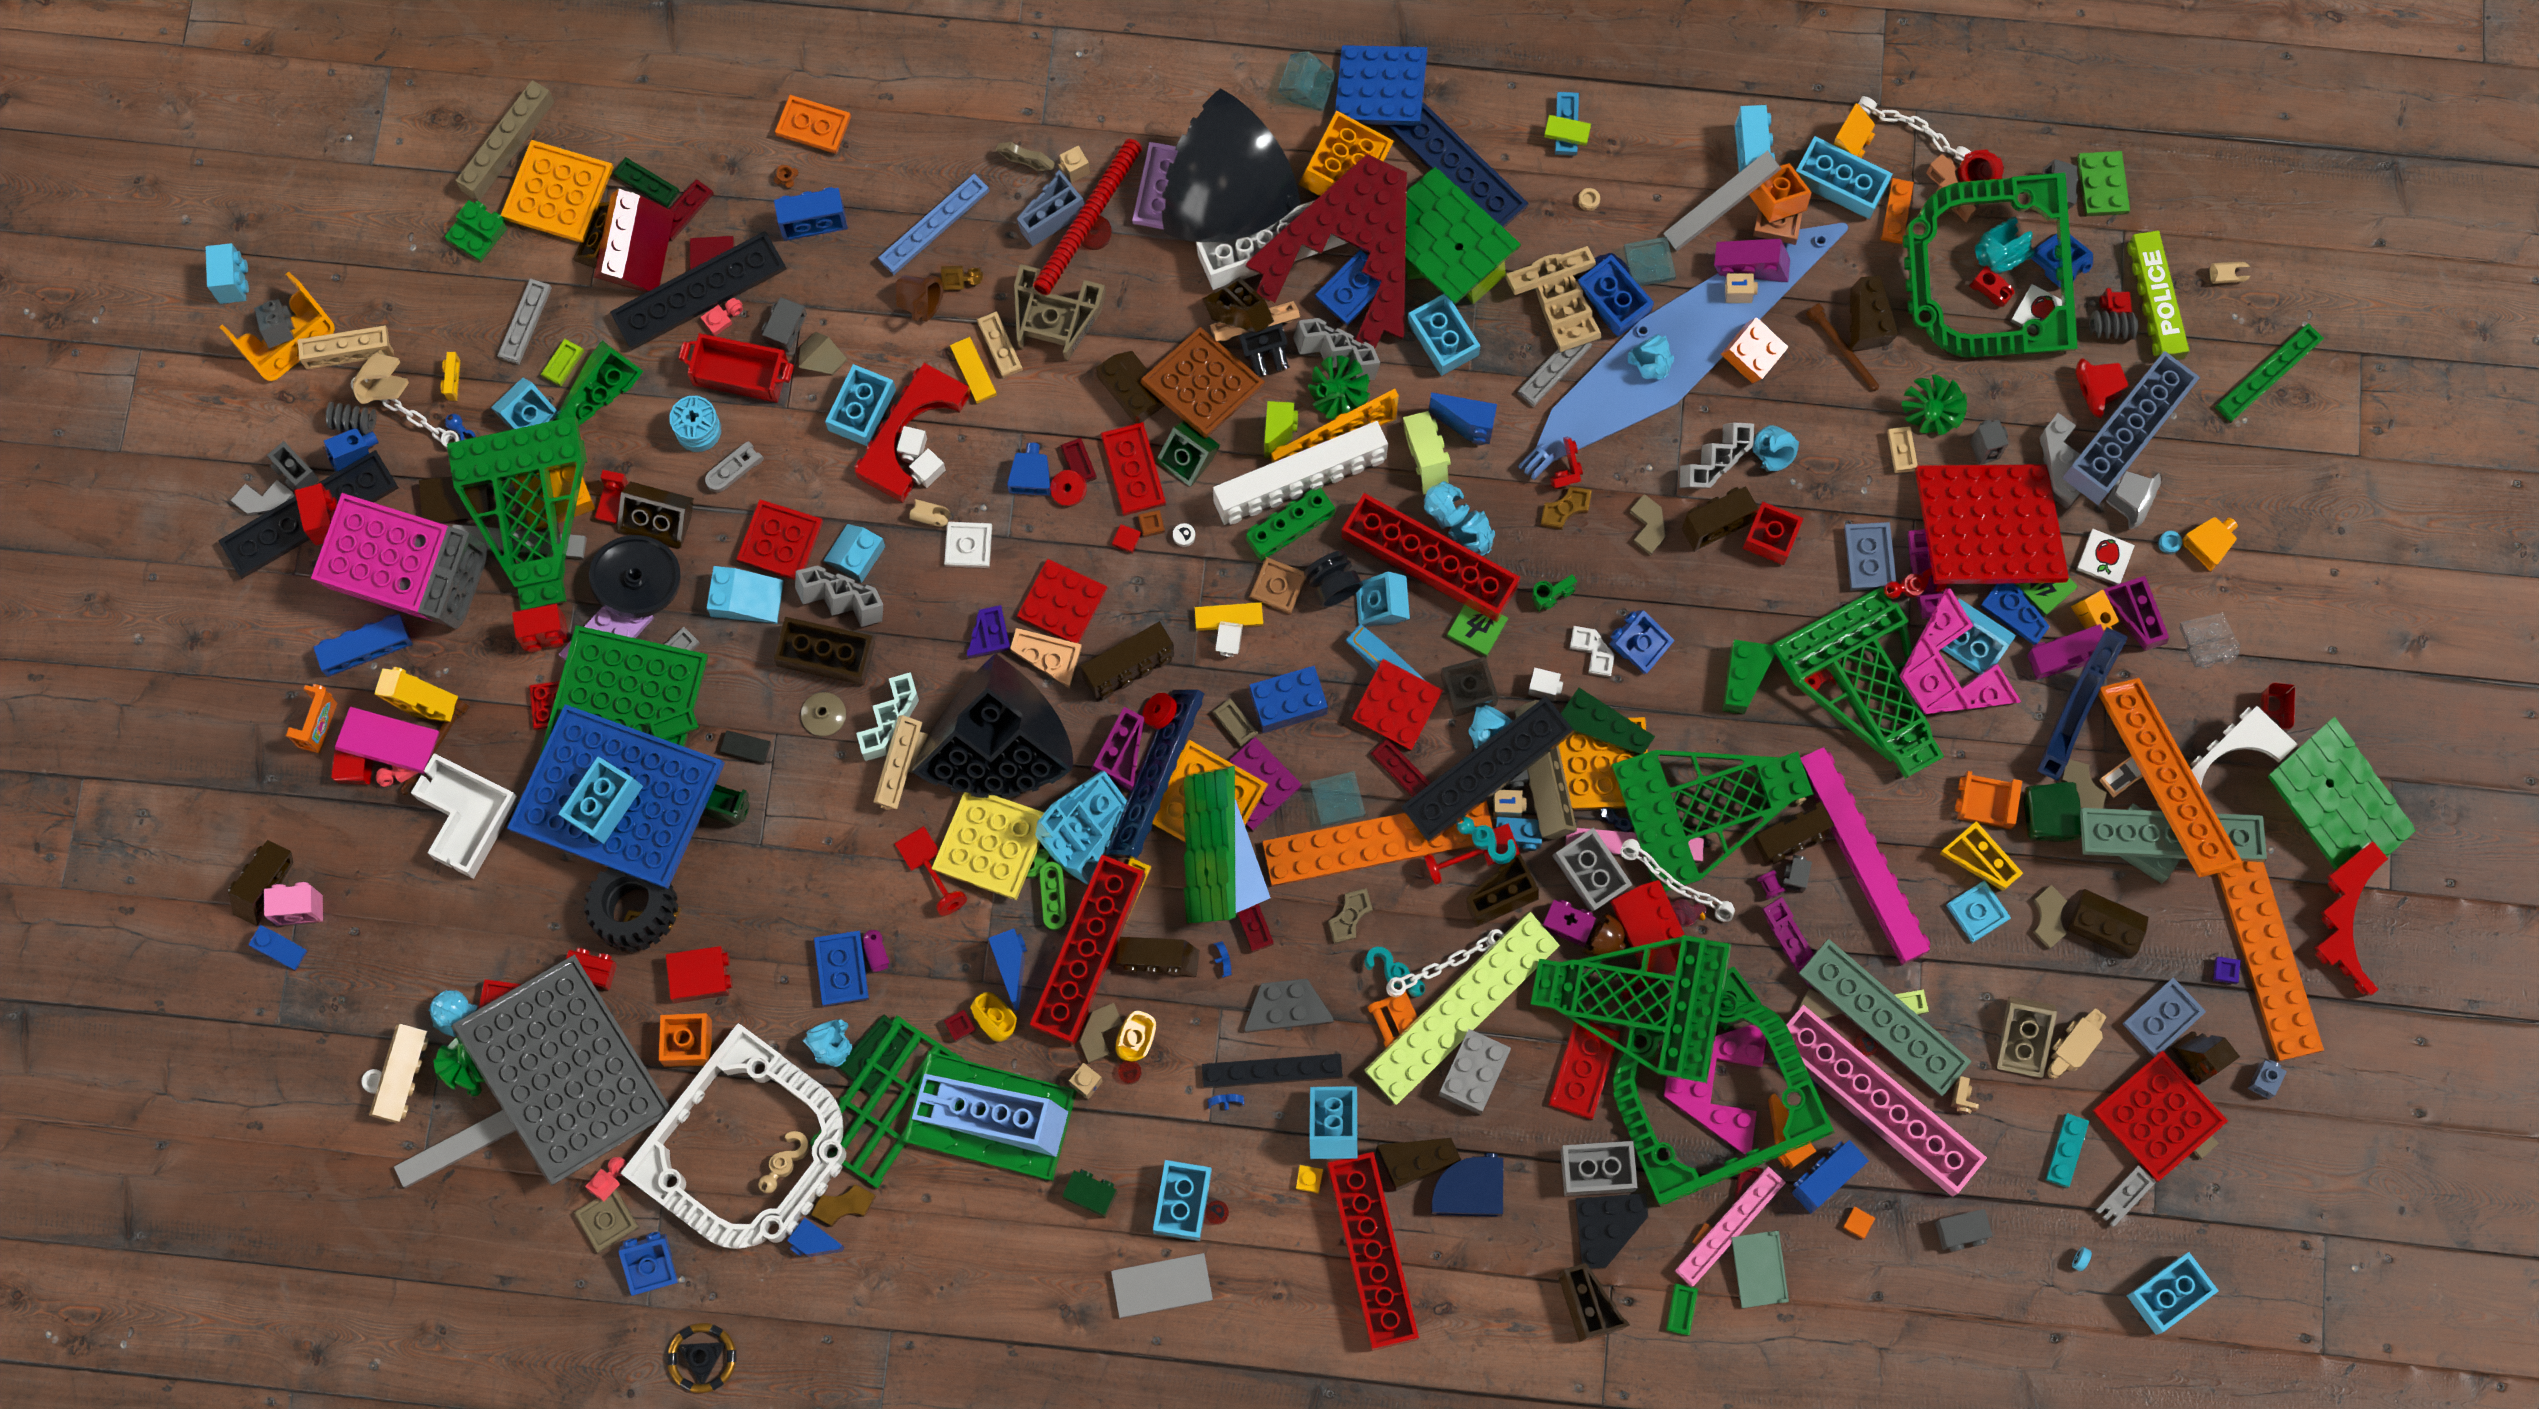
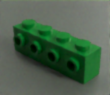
(1290, 524)

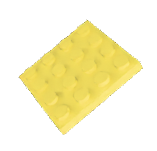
(990, 844)

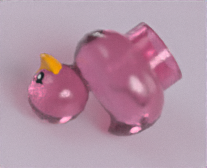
(1687, 913)

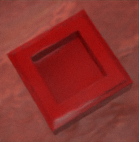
(1126, 538)

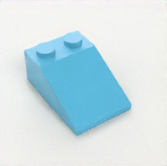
(744, 595)

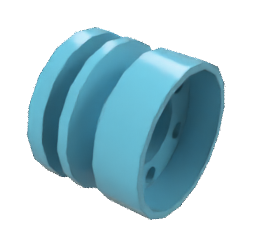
(696, 435)

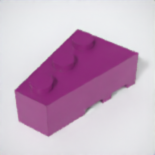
(1763, 258)
(2138, 612)
(2064, 652)
(1121, 750)

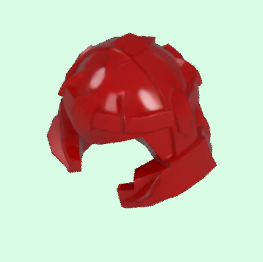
(1980, 166)

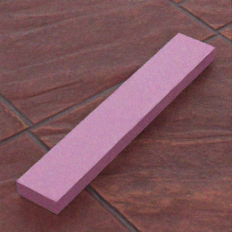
(1615, 840)
(1729, 1226)

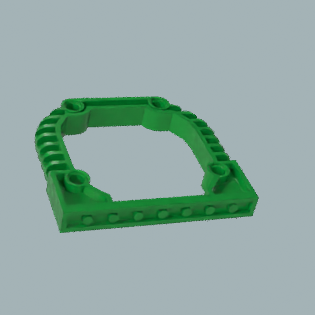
(2046, 196)
(1804, 1125)

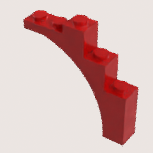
(2349, 882)

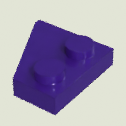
(989, 633)

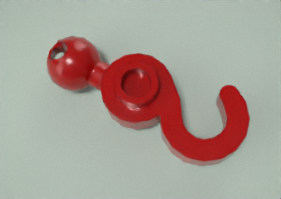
(1911, 585)

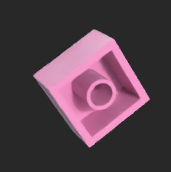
(293, 904)

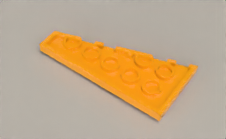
(1379, 409)

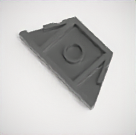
(1287, 1006)

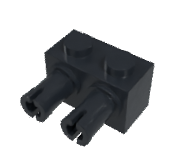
(1260, 342)

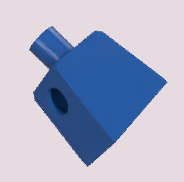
(348, 447)
(1030, 472)

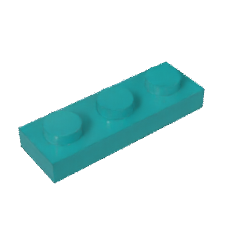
(2067, 1150)

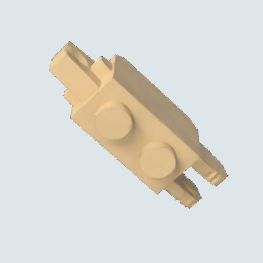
(2077, 1045)

